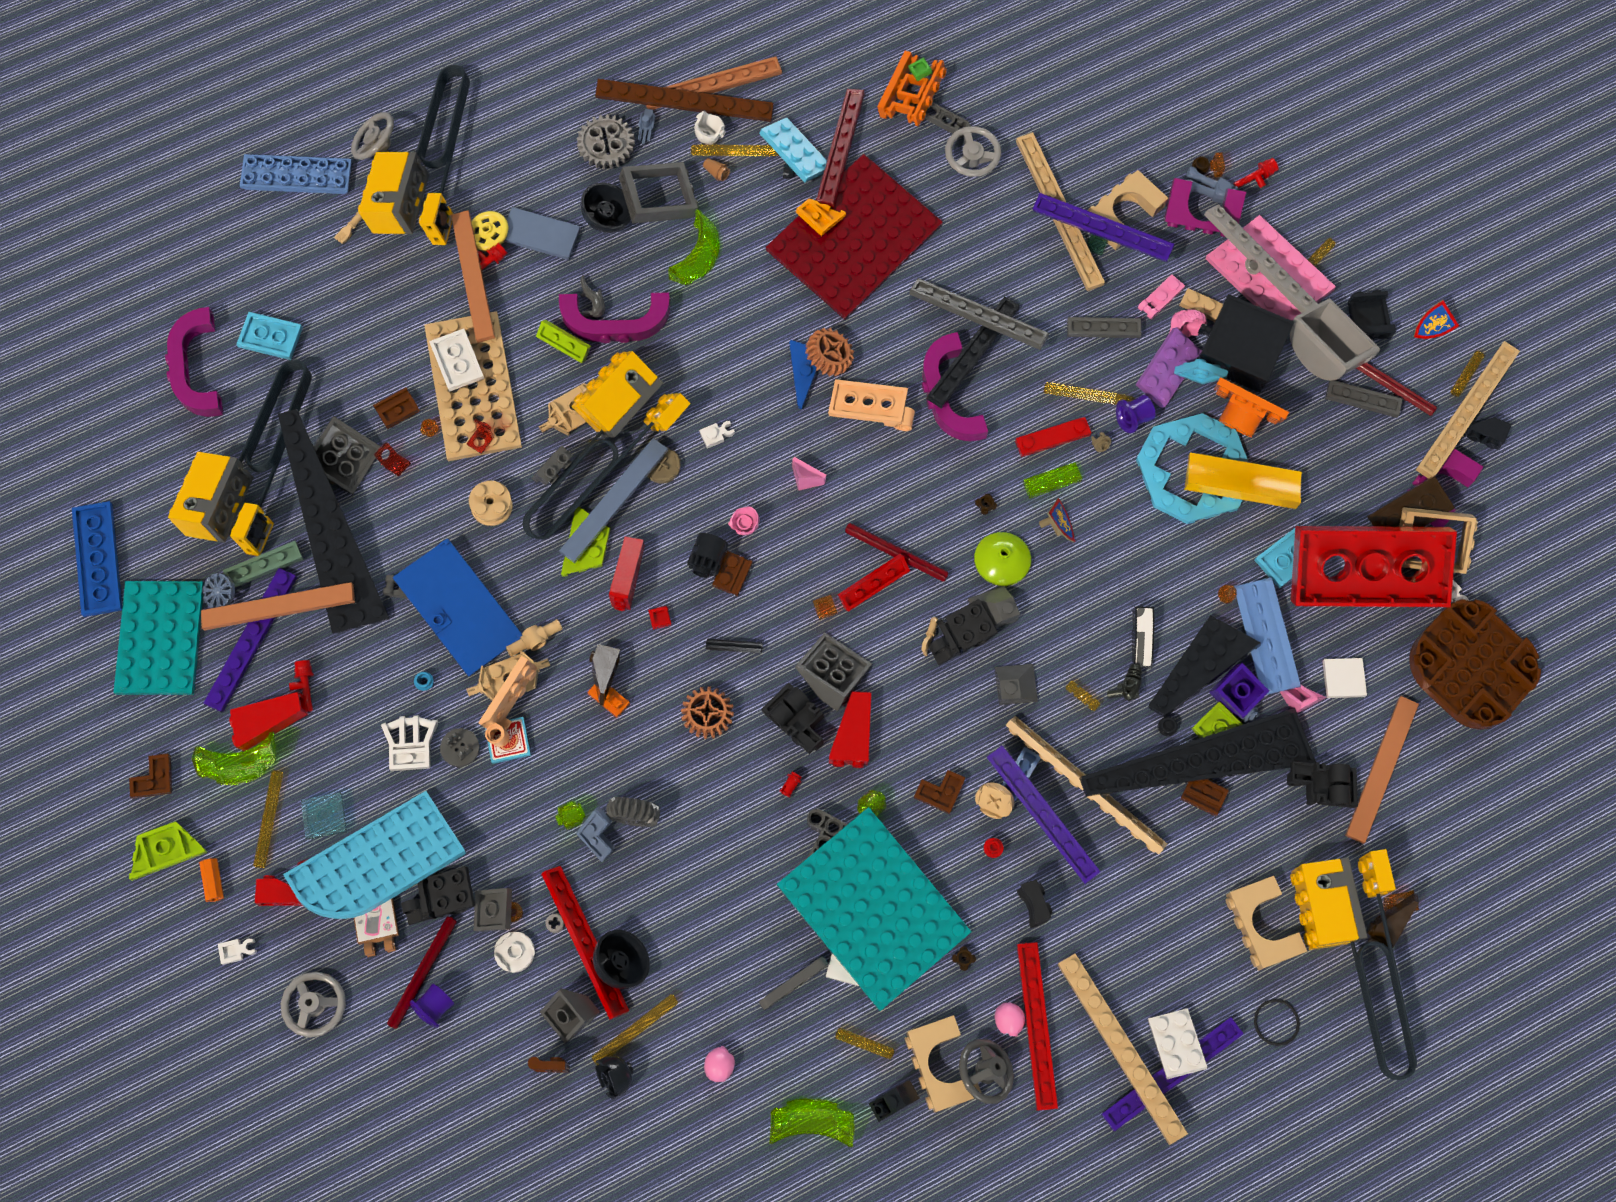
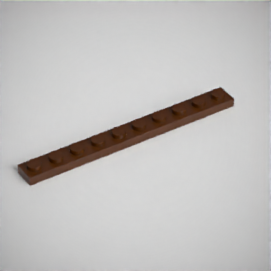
(684, 100)

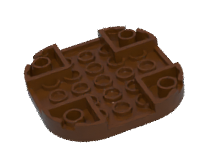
(1474, 664)

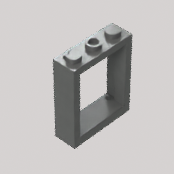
(643, 215)

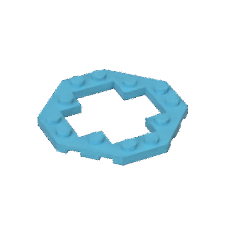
(1156, 478)

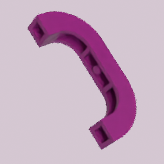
(615, 330)
(182, 332)
(954, 425)

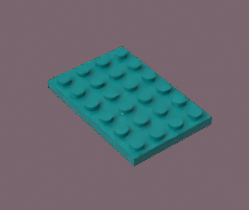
(159, 638)

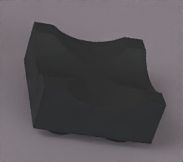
(1038, 909)

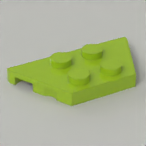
(595, 553)
(163, 849)

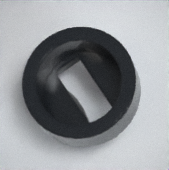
(788, 173)

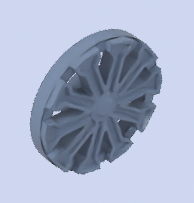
(219, 590)

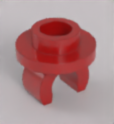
(993, 847)

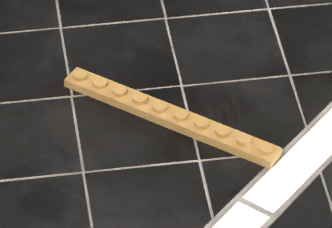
(1070, 235)
(1467, 410)
(1106, 802)
(1122, 1049)

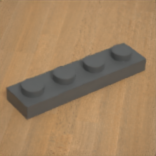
(1104, 327)
(1363, 398)

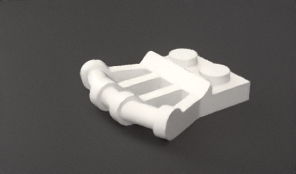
(409, 755)

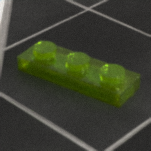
(1052, 480)

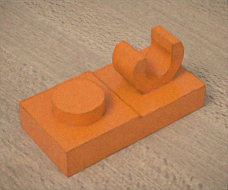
(614, 701)

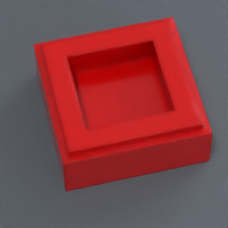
(659, 617)

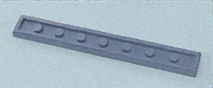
(613, 500)

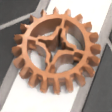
(829, 352)
(700, 712)

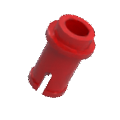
(790, 784)

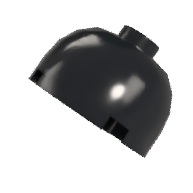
(614, 1074)

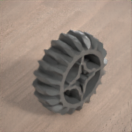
(633, 812)

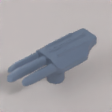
(646, 123)

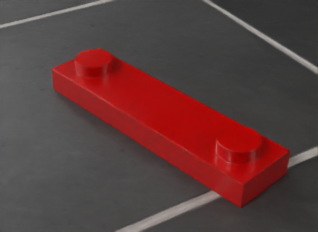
(1053, 436)
(873, 582)

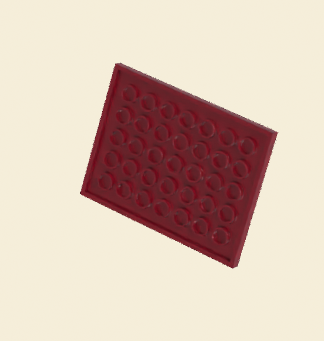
(863, 248)

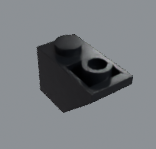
(1489, 432)
(894, 1100)

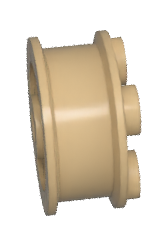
(487, 493)

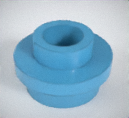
(419, 677)

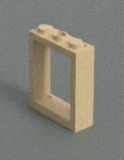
(1466, 542)

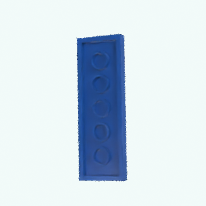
(96, 559)

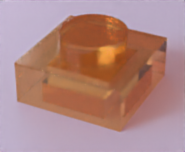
(1217, 164)
(824, 607)

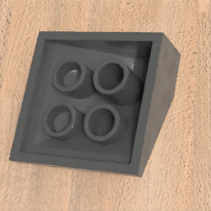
(344, 454)
(832, 670)

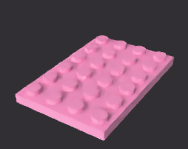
(1257, 287)

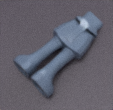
(1220, 186)

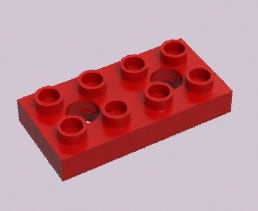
(1373, 566)

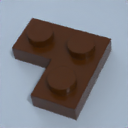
(157, 782)
(943, 796)

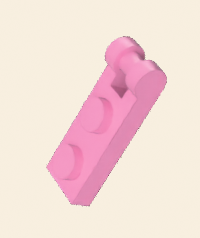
(1161, 296)

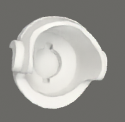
(709, 128)

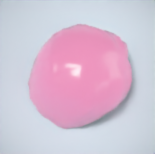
(745, 521)
(1009, 1019)
(719, 1064)

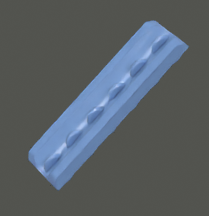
(295, 174)
(1265, 624)

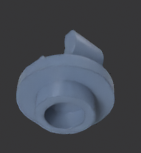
(1251, 716)

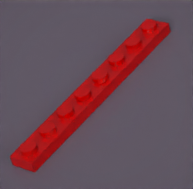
(582, 938)
(1037, 1027)

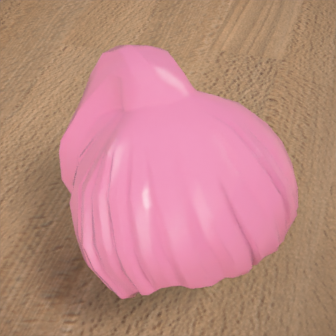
(1188, 321)

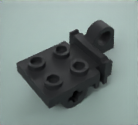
(963, 630)
(795, 716)
(1326, 783)
(440, 895)

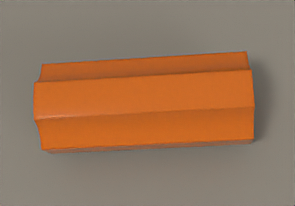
(211, 880)

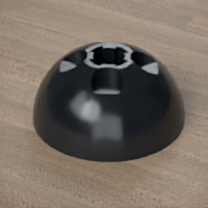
(605, 208)
(621, 959)

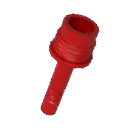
(1265, 169)
(496, 254)
(302, 671)

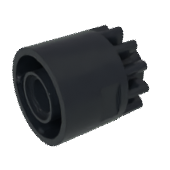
(707, 555)

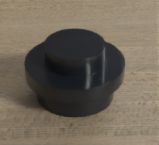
(1167, 726)

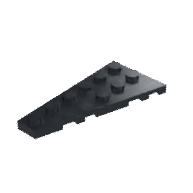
(1205, 660)

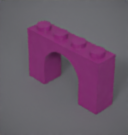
(1178, 211)
(1459, 468)

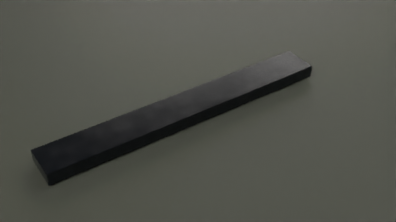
(968, 358)

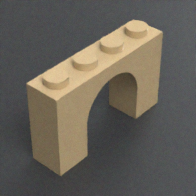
(1135, 189)
(1263, 951)
(922, 1041)

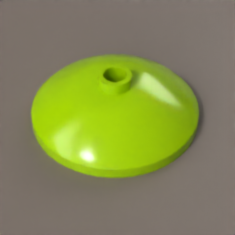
(998, 568)

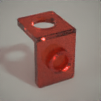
(484, 431)
(395, 462)

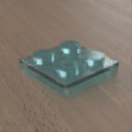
(323, 816)

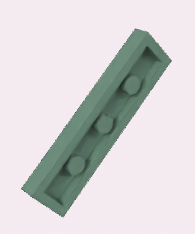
(264, 564)

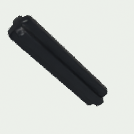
(734, 645)

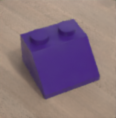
(1239, 690)

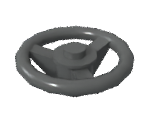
(987, 1070)

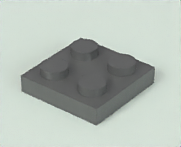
(492, 910)

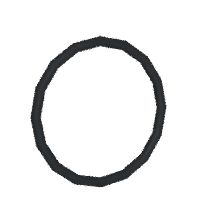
(1293, 1010)

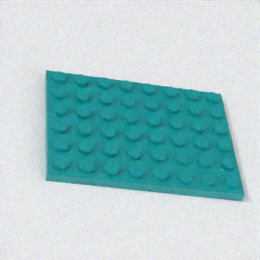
(873, 908)

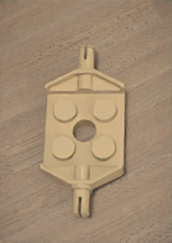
(561, 415)
(493, 676)

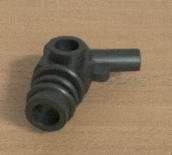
(1130, 685)

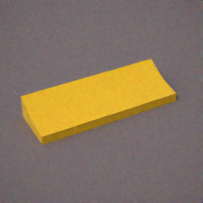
(1243, 480)

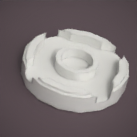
(514, 952)

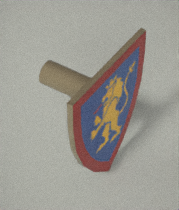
(1435, 322)
(1059, 521)

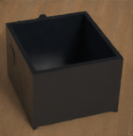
(1245, 342)

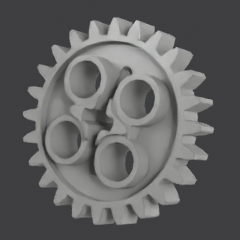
(589, 145)

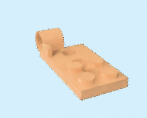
(894, 416)
(512, 689)

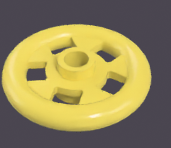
(502, 230)

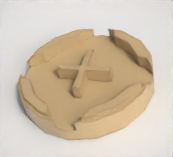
(994, 800)

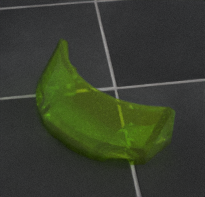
(703, 255)
(235, 767)
(812, 1117)

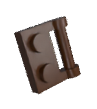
(555, 1065)

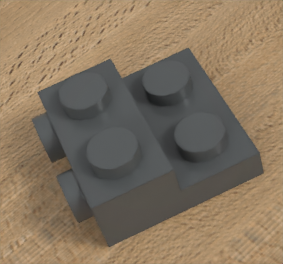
(552, 466)

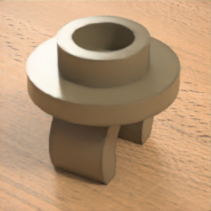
(1102, 443)

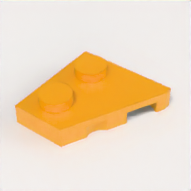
(819, 215)

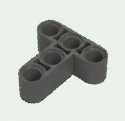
(822, 827)

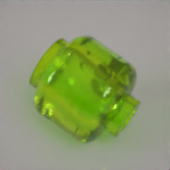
(873, 800)
(570, 815)

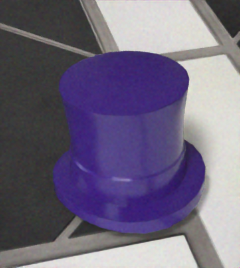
(1134, 413)
(432, 1005)

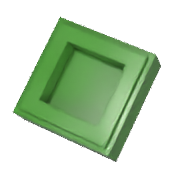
(920, 69)

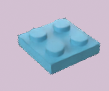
(1201, 371)

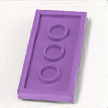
(1159, 378)

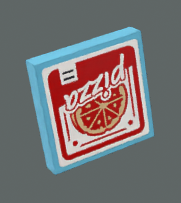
(517, 745)

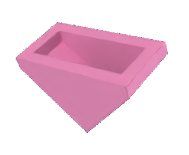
(807, 476)
(1301, 698)

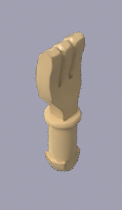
(345, 233)
(930, 634)

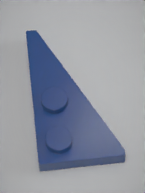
(802, 371)

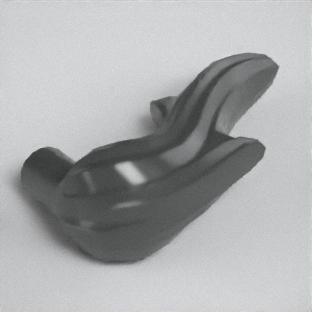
(596, 298)

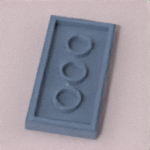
(541, 233)

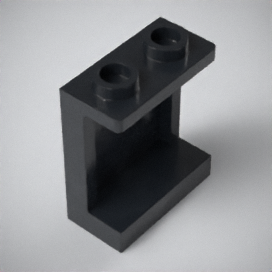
(1371, 314)

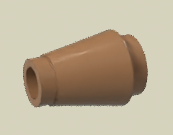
(716, 169)

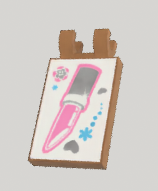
(377, 927)

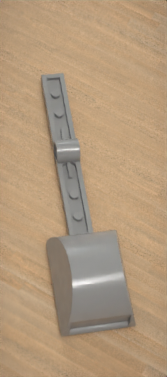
(1322, 334)

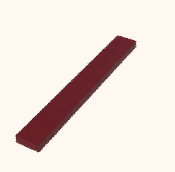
(840, 147)

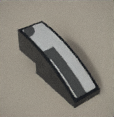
(1143, 636)

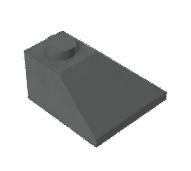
(999, 606)
(1016, 684)
(569, 1013)

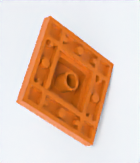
(1246, 409)

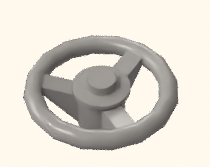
(374, 138)
(973, 152)
(312, 1004)

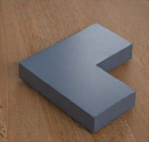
(592, 834)

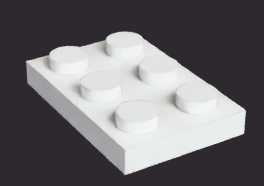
(456, 360)
(1177, 1043)

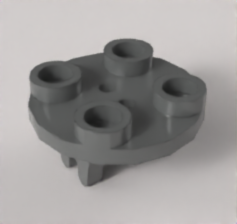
(465, 754)

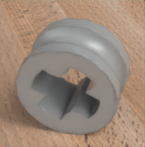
(550, 918)

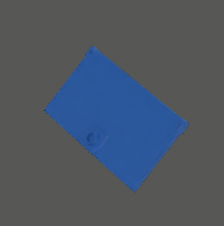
(457, 607)

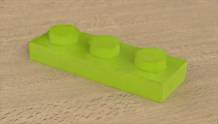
(563, 341)

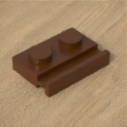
(396, 408)
(732, 573)
(1205, 796)

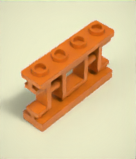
(899, 84)

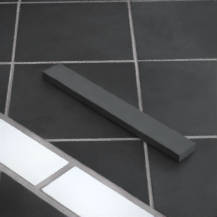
(979, 314)

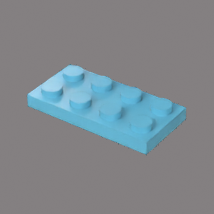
(794, 149)

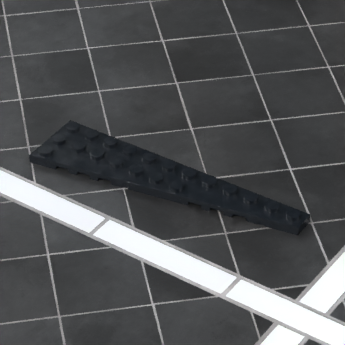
(328, 532)
(1242, 750)

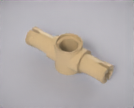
(534, 638)

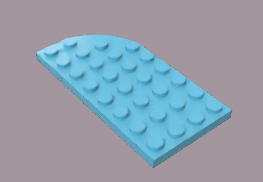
(376, 861)

